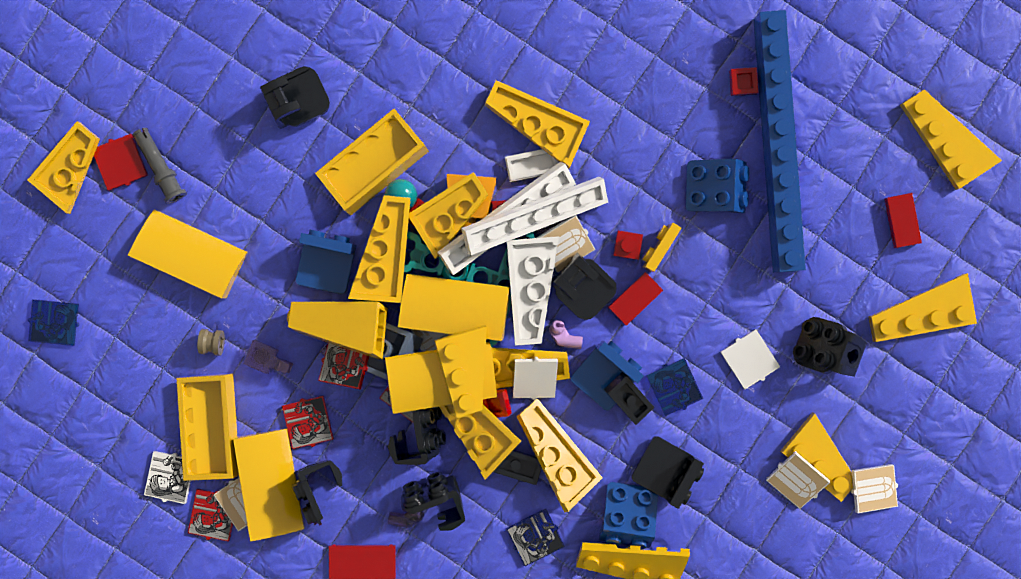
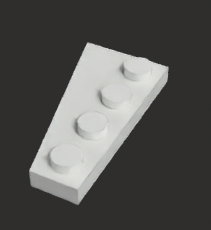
(530, 275)

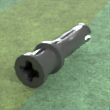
(163, 175)

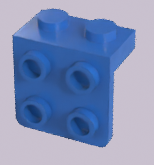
(717, 185)
(325, 262)
(601, 369)
(629, 515)

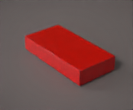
(903, 220)
(635, 298)

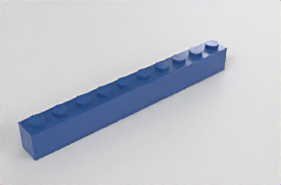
(779, 141)

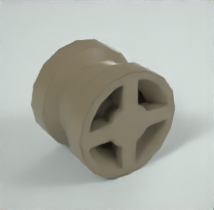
(211, 342)

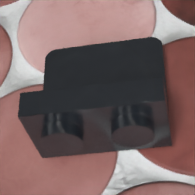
(668, 471)

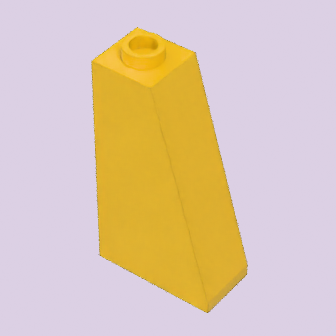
(344, 324)

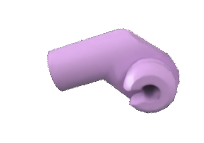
(562, 337)

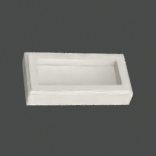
(529, 165)

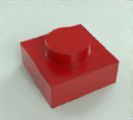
(743, 81)
(628, 245)
(499, 405)

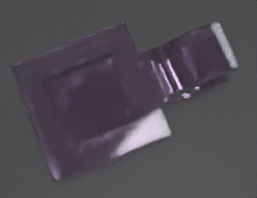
(263, 358)

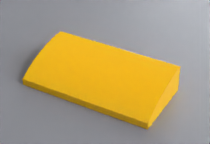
(372, 162)
(188, 254)
(453, 306)
(419, 381)
(207, 426)
(266, 484)

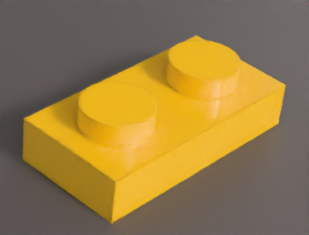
(655, 255)

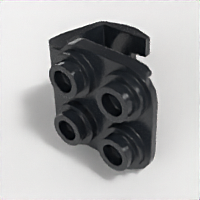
(296, 97)
(584, 287)
(828, 347)
(428, 439)
(303, 491)
(433, 493)

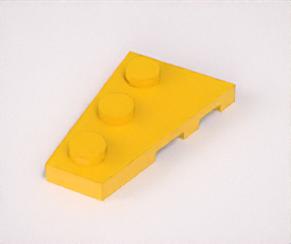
(66, 166)
(448, 212)
(463, 368)
(818, 449)

